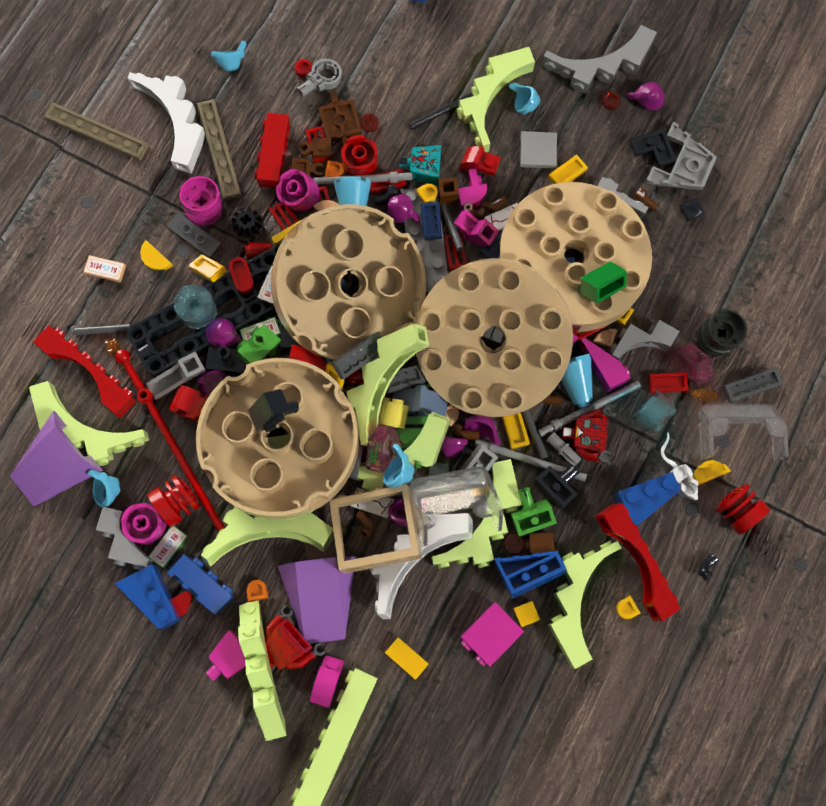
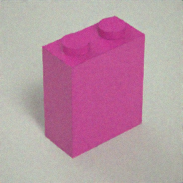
(491, 635)

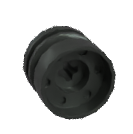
(730, 328)

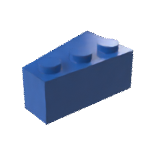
(648, 496)
(529, 572)
(202, 583)
(151, 596)

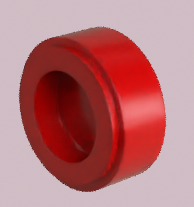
(302, 68)

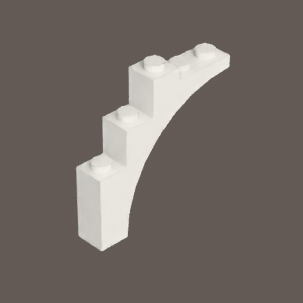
(170, 94)
(446, 530)

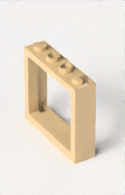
(382, 559)

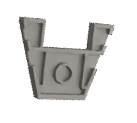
(691, 167)

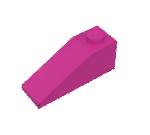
(606, 367)

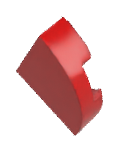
(182, 602)

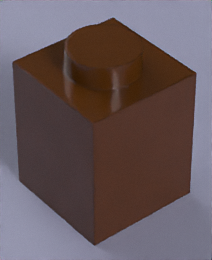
(448, 191)
(539, 543)

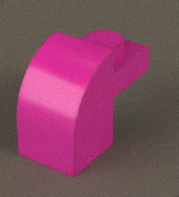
(474, 193)
(475, 231)
(326, 681)

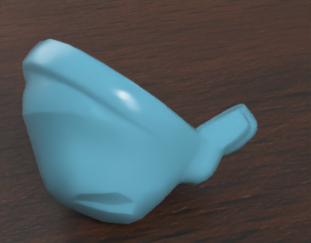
(229, 59)
(526, 98)
(398, 470)
(104, 488)

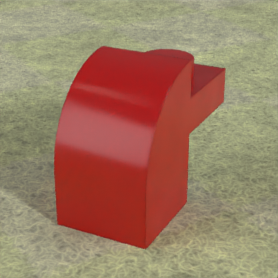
(482, 161)

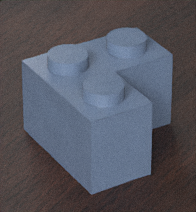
(421, 401)

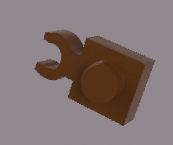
(320, 148)
(305, 166)

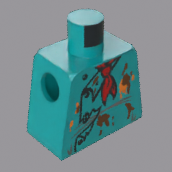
(423, 163)

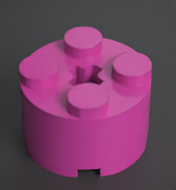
(297, 190)
(134, 530)

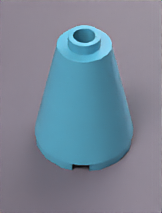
(352, 190)
(578, 380)

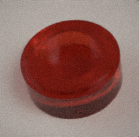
(611, 100)
(369, 123)
(513, 543)

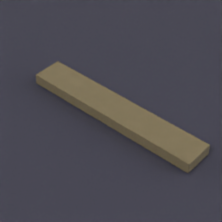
(96, 131)
(219, 150)

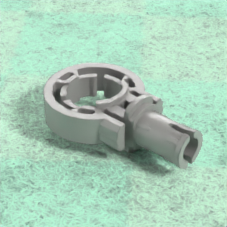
(318, 82)

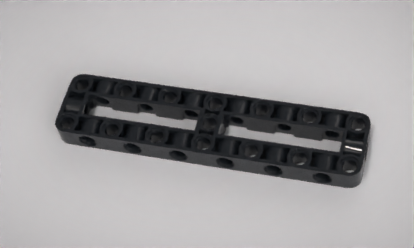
(221, 290)

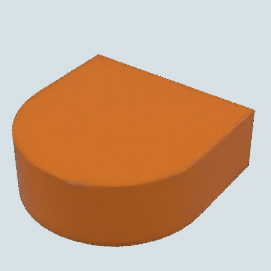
(334, 169)
(256, 591)

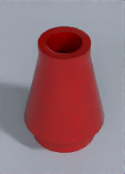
(255, 249)

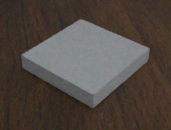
(538, 149)

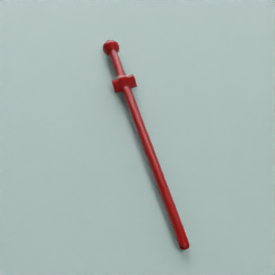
(123, 357)

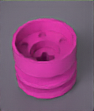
(199, 192)

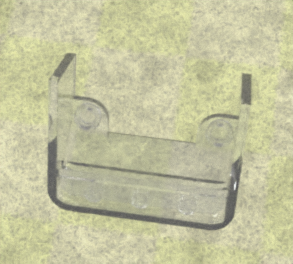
(715, 420)
(452, 493)

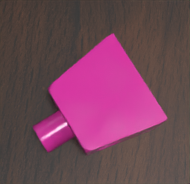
(227, 657)

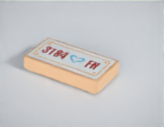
(104, 268)

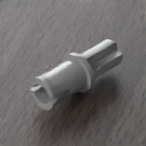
(563, 449)

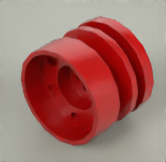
(174, 500)
(744, 511)

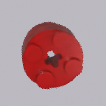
(359, 156)
(188, 403)

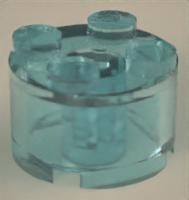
(190, 297)
(654, 412)

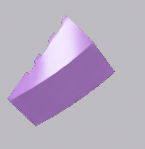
(51, 464)
(319, 597)

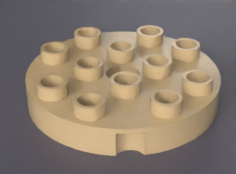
(584, 220)
(316, 258)
(526, 312)
(285, 479)

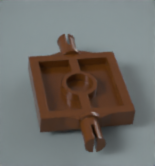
(340, 119)

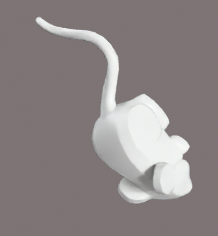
(683, 475)

